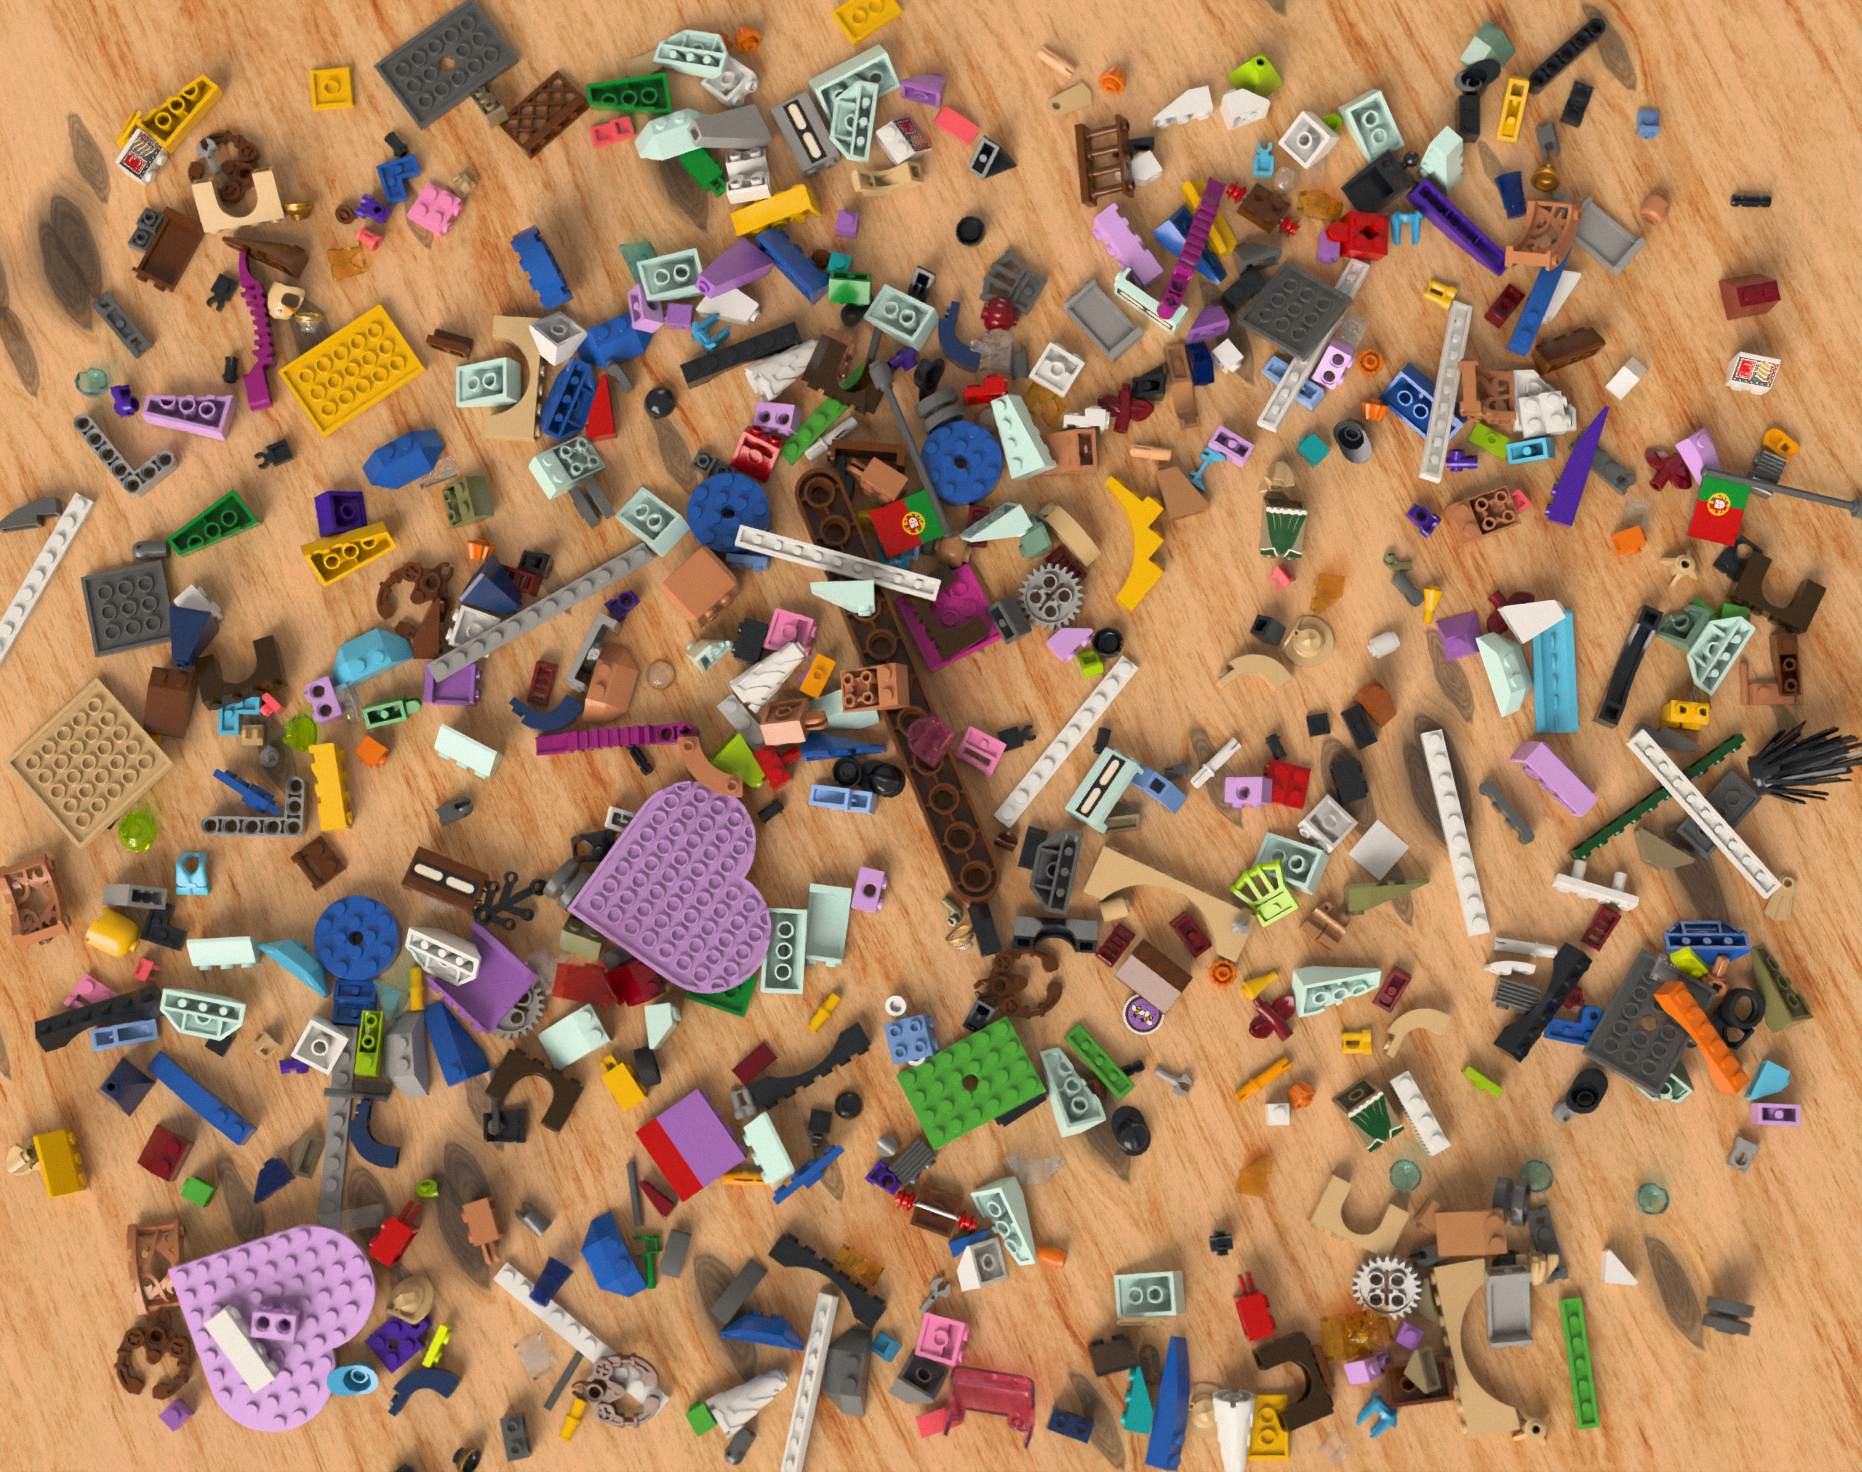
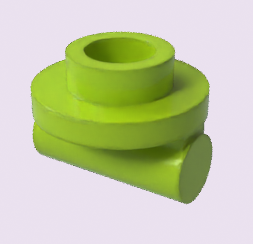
(1333, 121)
(426, 1189)

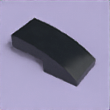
(1576, 104)
(1139, 144)
(848, 481)

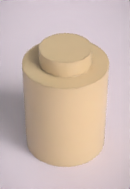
(1114, 909)

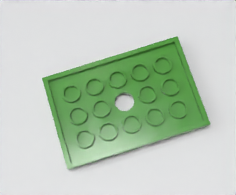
(1003, 1076)

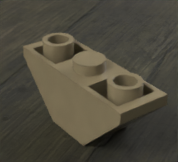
(489, 106)
(1659, 852)

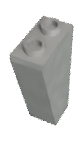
(731, 129)

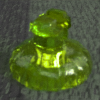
(300, 732)
(143, 835)

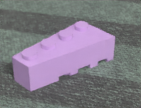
(1126, 247)
(197, 415)
(1555, 777)

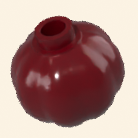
(999, 314)

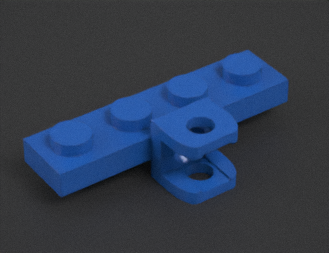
(253, 796)
(1575, 1032)
(808, 1173)

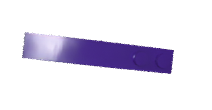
(1456, 226)
(1574, 476)

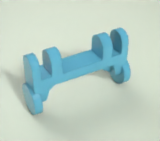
(1212, 457)

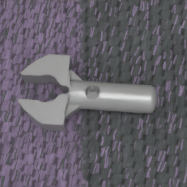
(209, 154)
(1174, 1080)
(934, 1295)

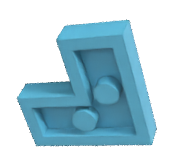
(230, 715)

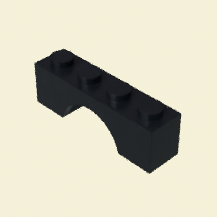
(1078, 933)

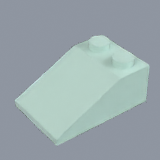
(1371, 124)
(671, 276)
(902, 317)
(488, 383)
(653, 521)
(1004, 522)
(850, 595)
(1301, 863)
(574, 1037)
(1149, 1294)

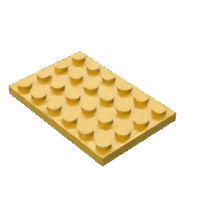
(351, 371)

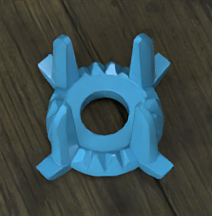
(1398, 219)
(700, 334)
(902, 561)
(1388, 1415)

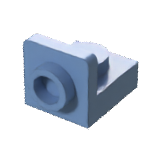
(1647, 124)

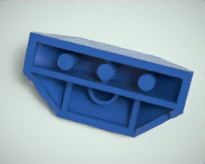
(613, 340)
(569, 400)
(404, 459)
(1707, 939)
(611, 1258)
(764, 1330)

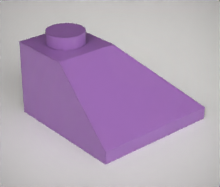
(924, 89)
(1209, 324)
(1459, 636)

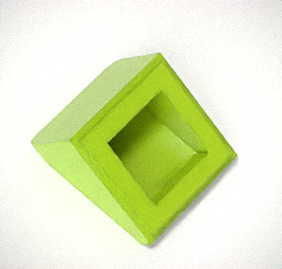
(1090, 663)

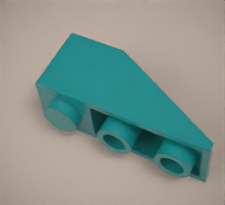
(1139, 1410)

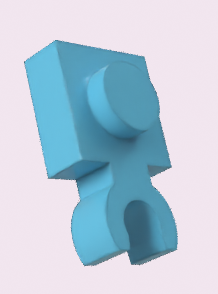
(1263, 164)

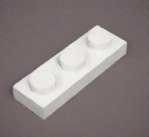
(742, 722)

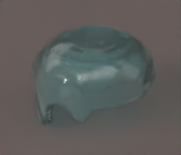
(92, 383)
(1538, 1174)
(1405, 1175)
(1651, 1199)

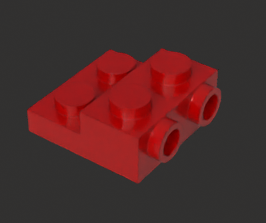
(992, 388)
(757, 453)
(1288, 783)

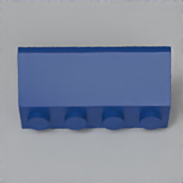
(793, 264)
(1412, 398)

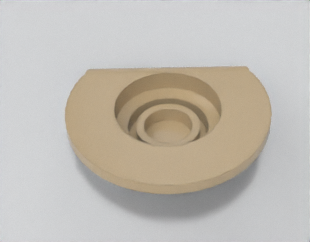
(1309, 642)
(411, 1299)
(1201, 1411)

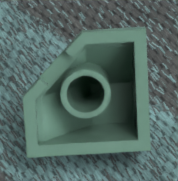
(1488, 44)
(1036, 540)
(1684, 627)
(1676, 1088)

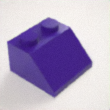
(340, 512)

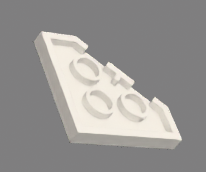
(1528, 384)

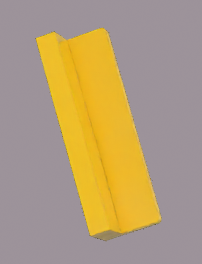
(1220, 236)

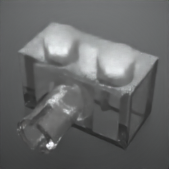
(1351, 330)
(995, 351)
(545, 966)

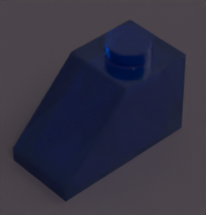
(1200, 363)
(271, 1179)

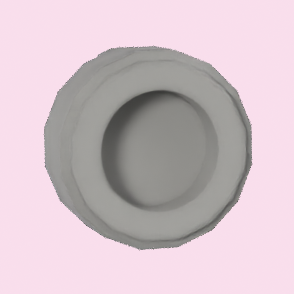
(1562, 1112)

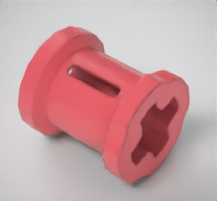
(369, 238)

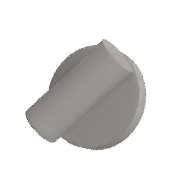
(269, 756)
(1238, 924)
(887, 1146)

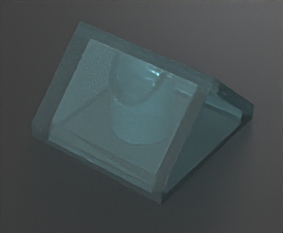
(634, 253)
(391, 998)

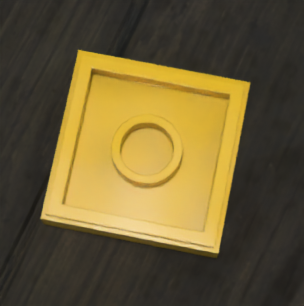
(331, 89)

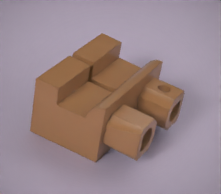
(1334, 928)

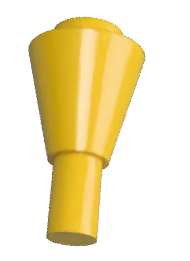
(1431, 599)
(1253, 987)

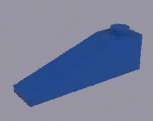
(1173, 234)
(825, 746)
(455, 1049)

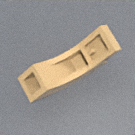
(888, 181)
(1070, 533)
(1263, 666)
(1425, 1018)

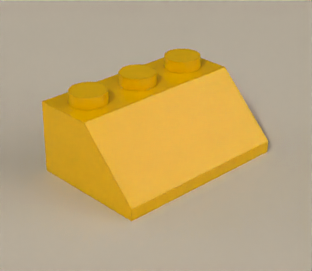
(60, 1163)

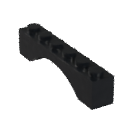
(764, 345)
(1623, 674)
(62, 1028)
(1520, 1036)
(771, 1089)
(792, 1254)

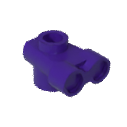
(369, 208)
(904, 359)
(124, 403)
(1457, 460)
(1426, 521)
(618, 608)
(293, 1064)
(880, 1175)

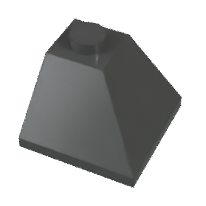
(1256, 256)
(919, 1380)

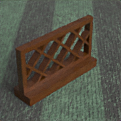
(554, 124)

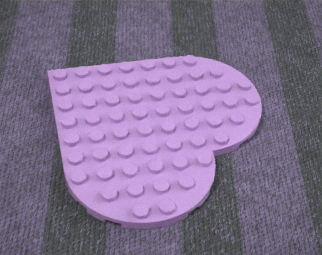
(680, 890)
(299, 1268)

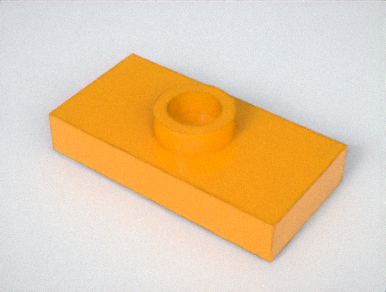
(817, 676)

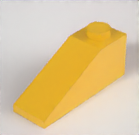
(1512, 108)

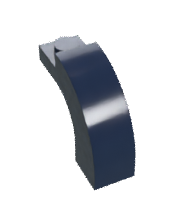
(951, 346)
(558, 719)
(366, 1144)
(431, 1378)

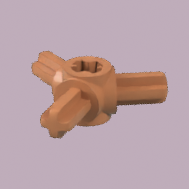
(1717, 978)

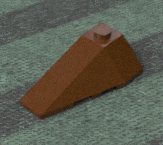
(276, 255)

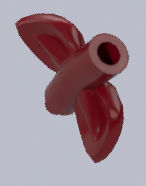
(1124, 408)
(1667, 469)
(1495, 621)
(1273, 1017)

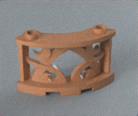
(1521, 250)
(1476, 410)
(704, 772)
(23, 932)
(136, 1245)

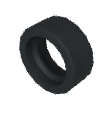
(1730, 1001)
(647, 1066)

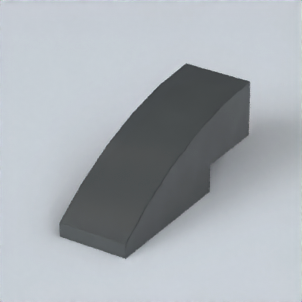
(31, 515)
(1667, 739)
(738, 1291)

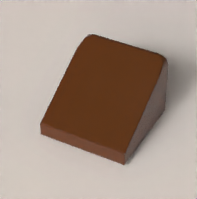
(1097, 1087)

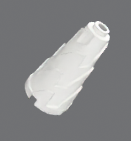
(780, 370)
(765, 677)
(741, 1403)
(1234, 1422)

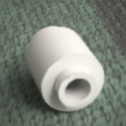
(1383, 644)

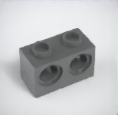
(515, 1436)

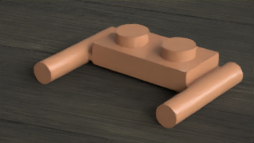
(1764, 693)

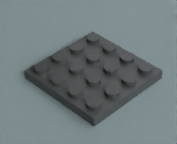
(1294, 311)
(128, 608)

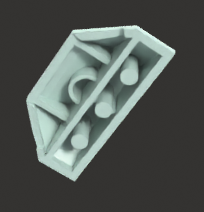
(693, 53)
(854, 120)
(667, 135)
(1717, 650)
(1505, 671)
(202, 1013)

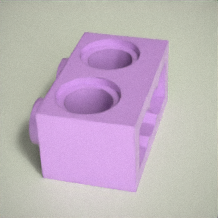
(1332, 363)
(778, 413)
(327, 699)
(276, 1329)

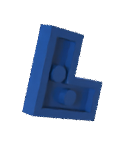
(392, 177)

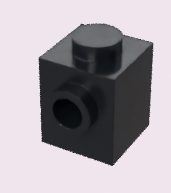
(1268, 630)

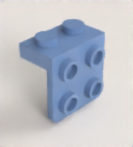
(753, 560)
(912, 1038)

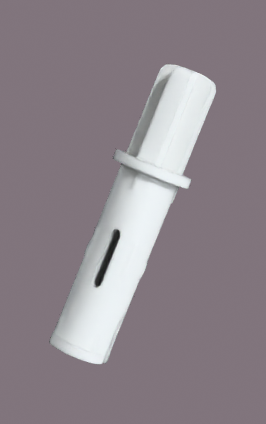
(837, 433)
(1215, 763)
(1525, 947)

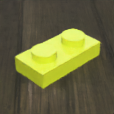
(1689, 962)
(442, 1337)

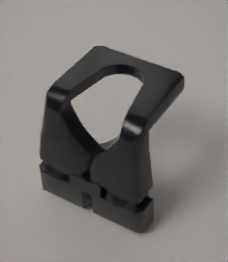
(1729, 561)
(601, 842)
(1721, 1027)
(514, 1127)

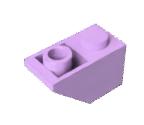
(1068, 640)
(1367, 1367)

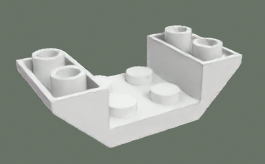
(748, 175)

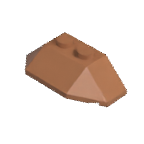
(610, 686)

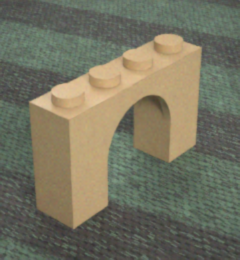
(217, 216)
(1328, 1216)

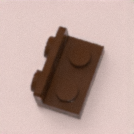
(450, 343)

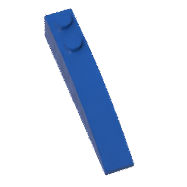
(1535, 308)
(202, 1099)
(1171, 1409)

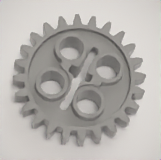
(1064, 609)
(507, 1024)
(1407, 1287)

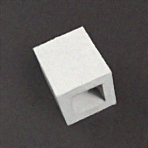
(1227, 357)
(1277, 1114)

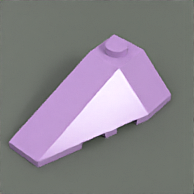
(1699, 451)

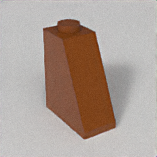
(1376, 702)

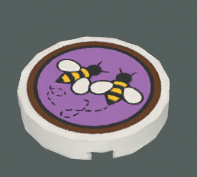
(1141, 1016)

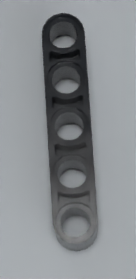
(1570, 48)

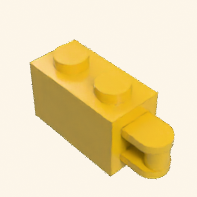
(623, 1083)

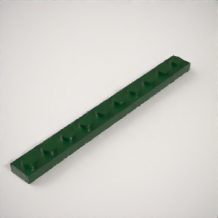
(1650, 802)

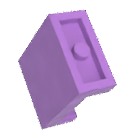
(456, 689)

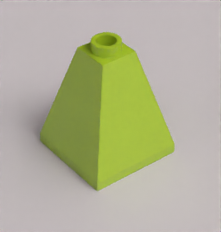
(1256, 76)
(737, 759)

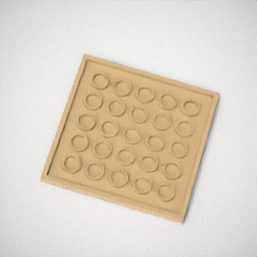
(89, 764)

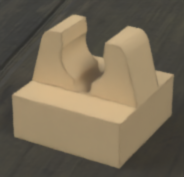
(462, 186)
(253, 735)
(265, 1045)

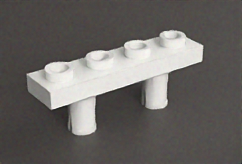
(1602, 894)

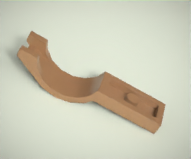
(1181, 387)

